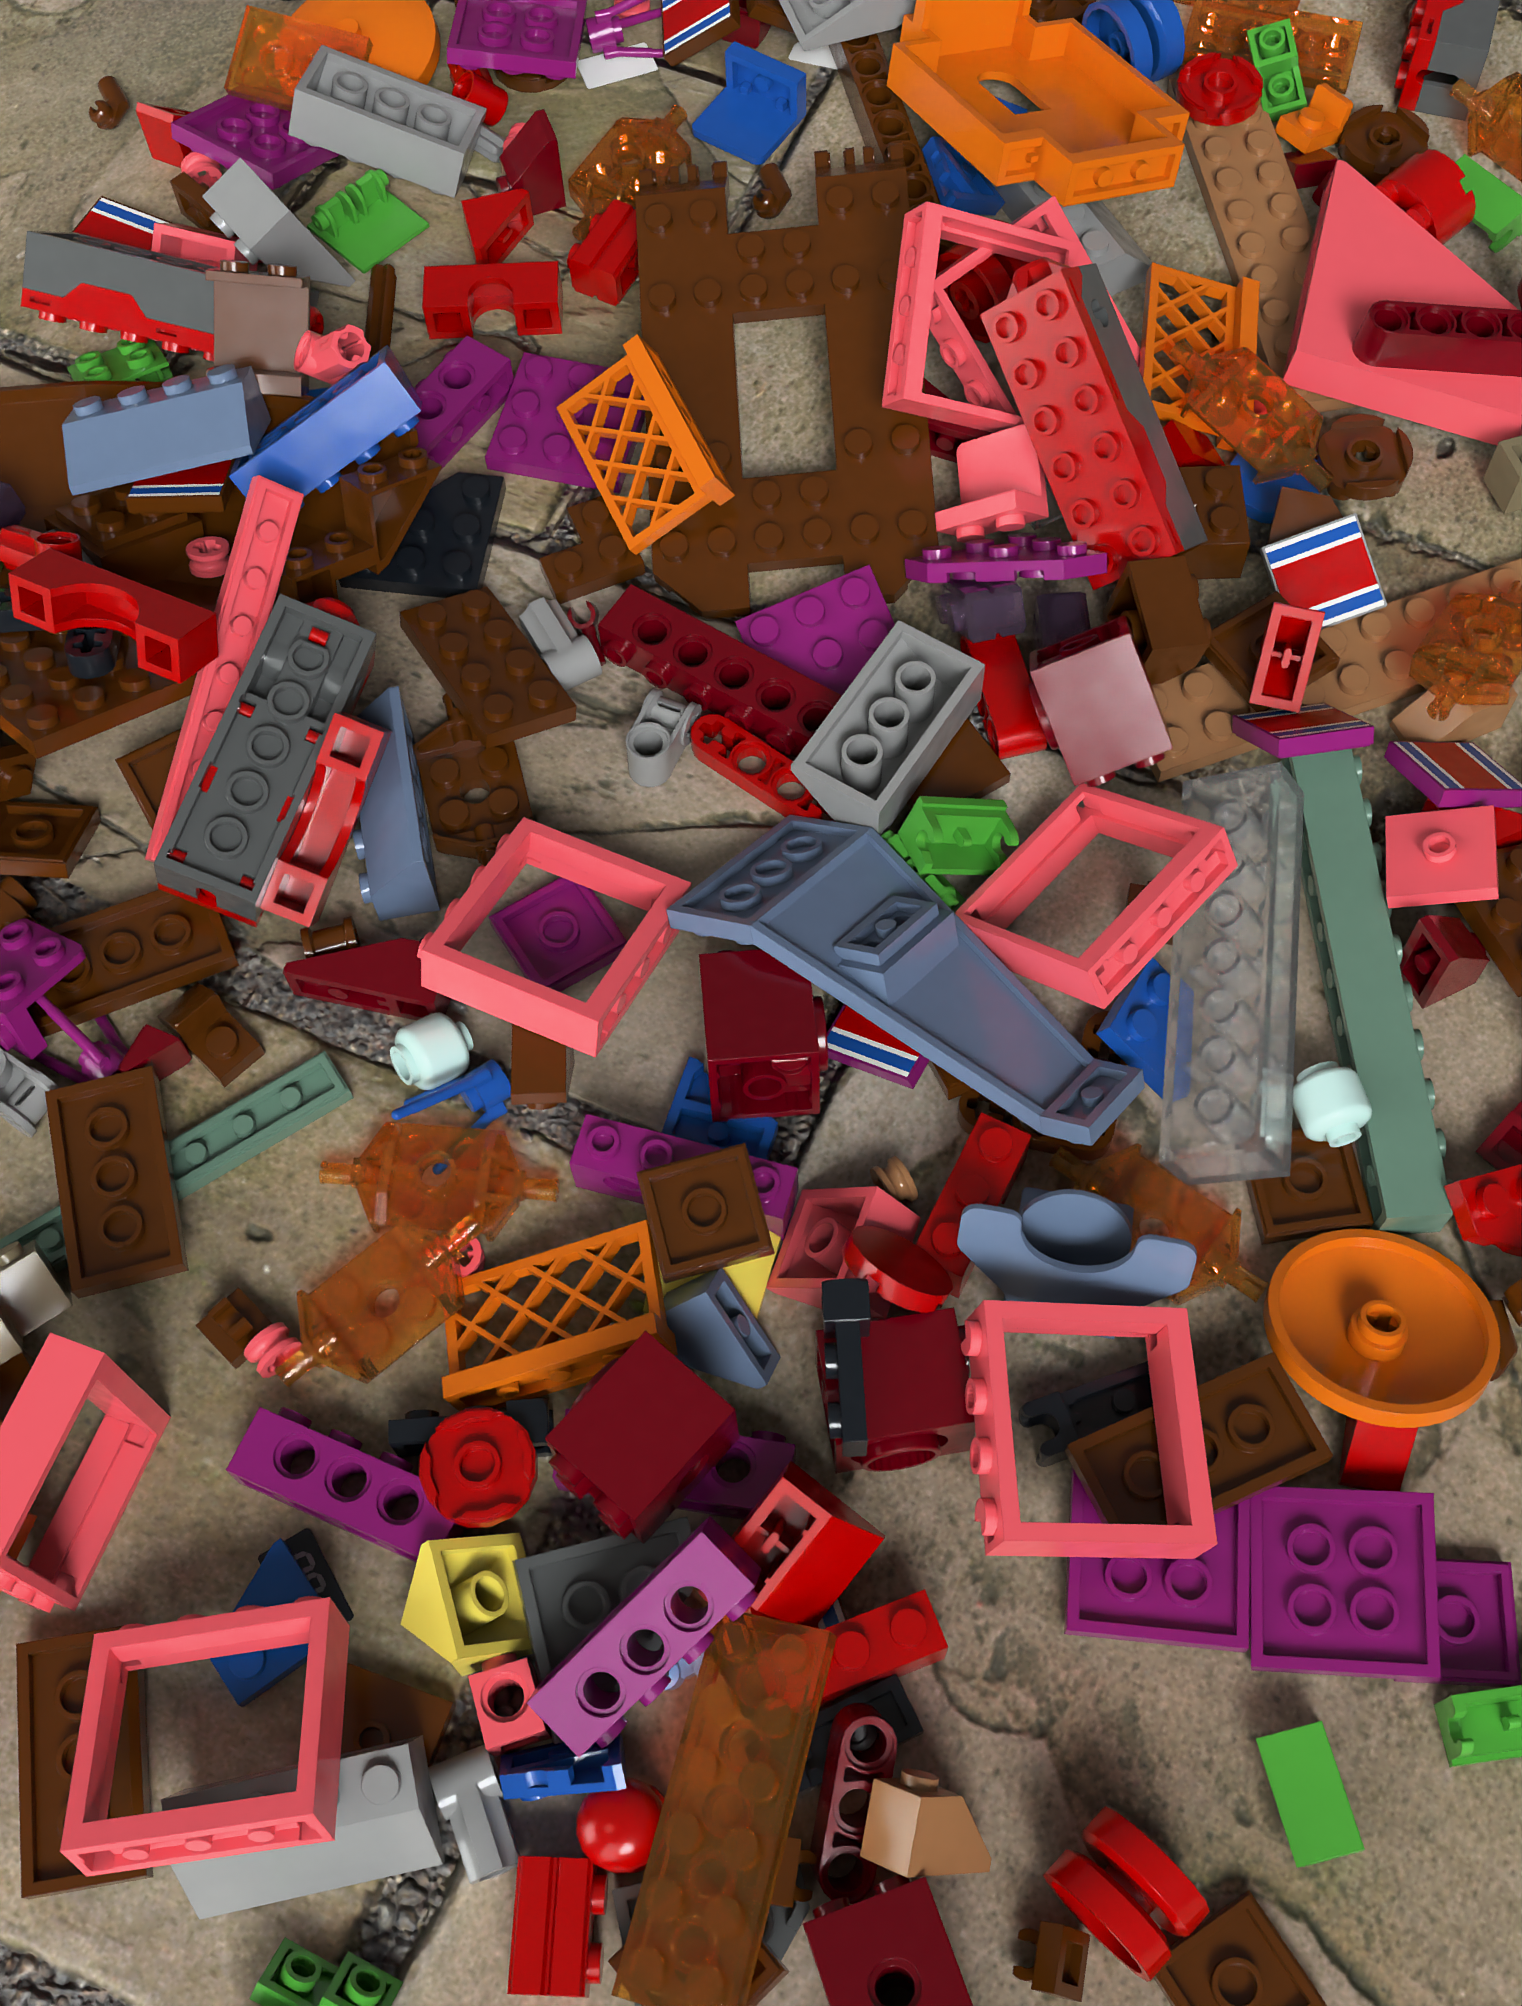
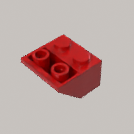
(805, 1546)

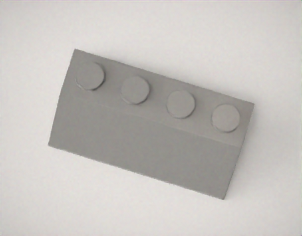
(386, 121)
(1100, 233)
(889, 728)
(381, 1831)

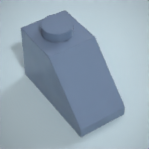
(719, 1331)

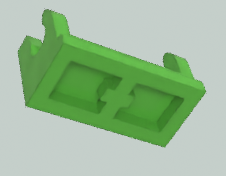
(1497, 204)
(957, 835)
(1481, 1725)
(1310, 1794)

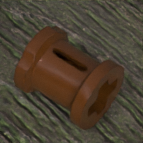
(330, 939)

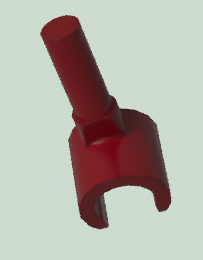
(588, 629)

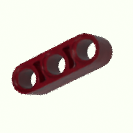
(843, 1771)

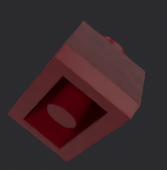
(534, 165)
(1441, 959)

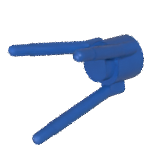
(480, 1088)

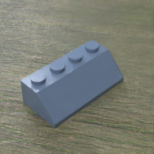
(163, 428)
(395, 823)

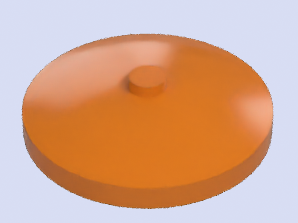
(401, 31)
(1381, 1328)

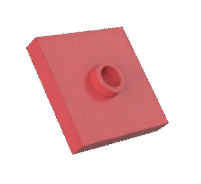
(1441, 857)

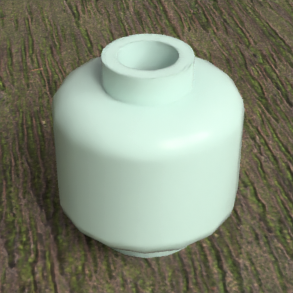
(431, 1051)
(1331, 1103)

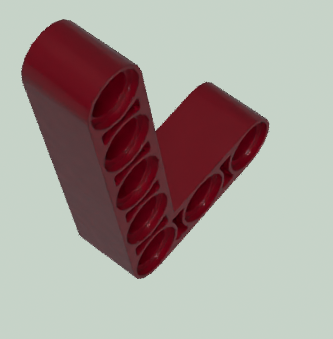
(1442, 338)

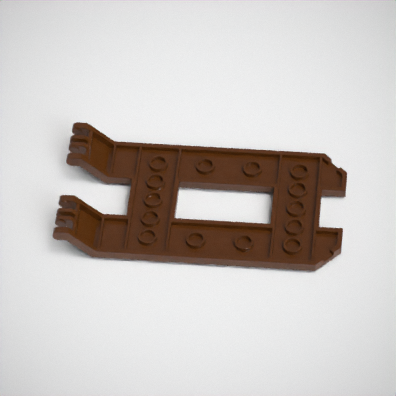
(691, 295)

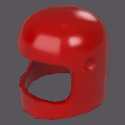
(620, 1826)

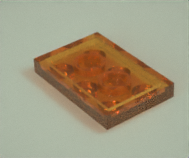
(276, 52)

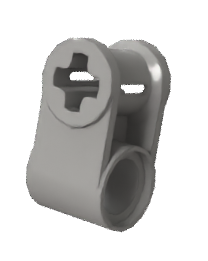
(659, 730)
(22, 1094)

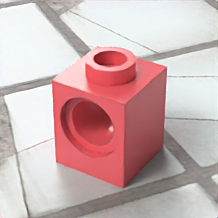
(514, 1731)

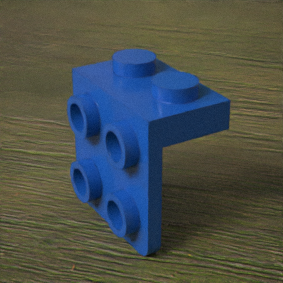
(756, 106)

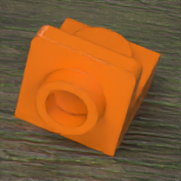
(1319, 123)

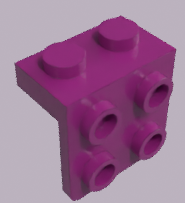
(29, 966)

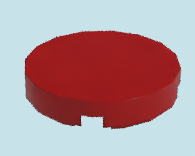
(1219, 89)
(900, 1267)
(478, 1467)

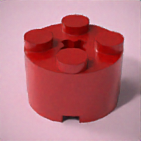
(1431, 193)

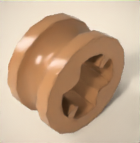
(895, 1180)

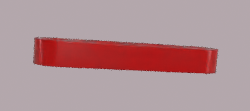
(743, 744)

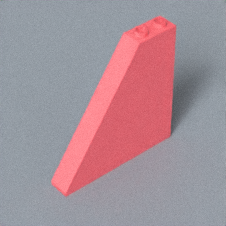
(1374, 253)

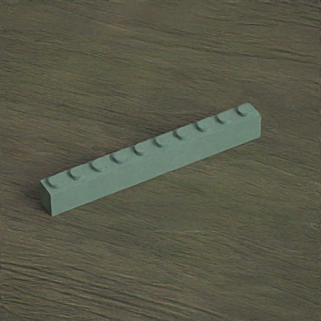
(1367, 997)

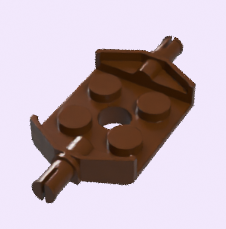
(451, 765)

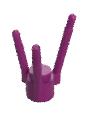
(606, 31)
(97, 1058)

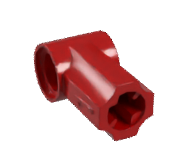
(479, 88)
(23, 544)

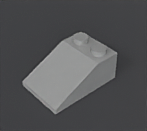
(835, 21)
(268, 227)

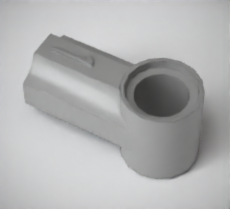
(558, 644)
(470, 1797)

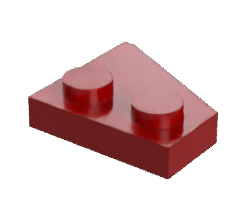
(1490, 1208)

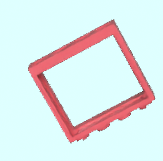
(914, 299)
(952, 335)
(1198, 868)
(529, 1003)
(1177, 1422)
(103, 1483)
(221, 1828)

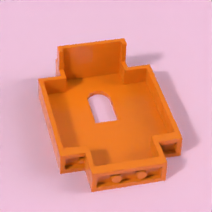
(1099, 122)

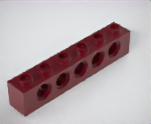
(723, 662)

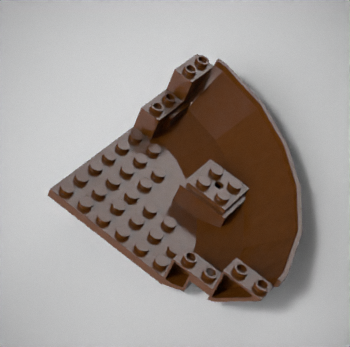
(335, 535)

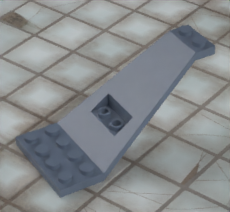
(887, 946)

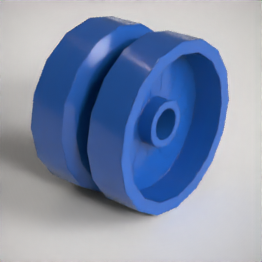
(1141, 32)

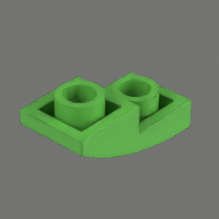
(1276, 59)
(306, 1979)

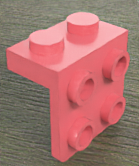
(998, 486)

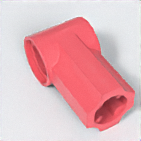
(331, 355)

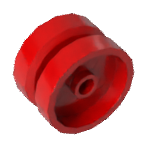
(980, 287)
(1127, 1893)

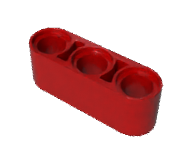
(1005, 698)

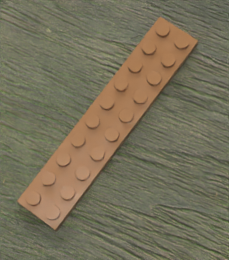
(1257, 225)
(1371, 673)

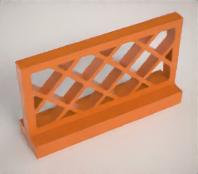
(1232, 325)
(679, 433)
(554, 1363)

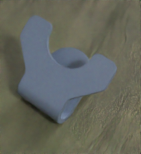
(1073, 1251)

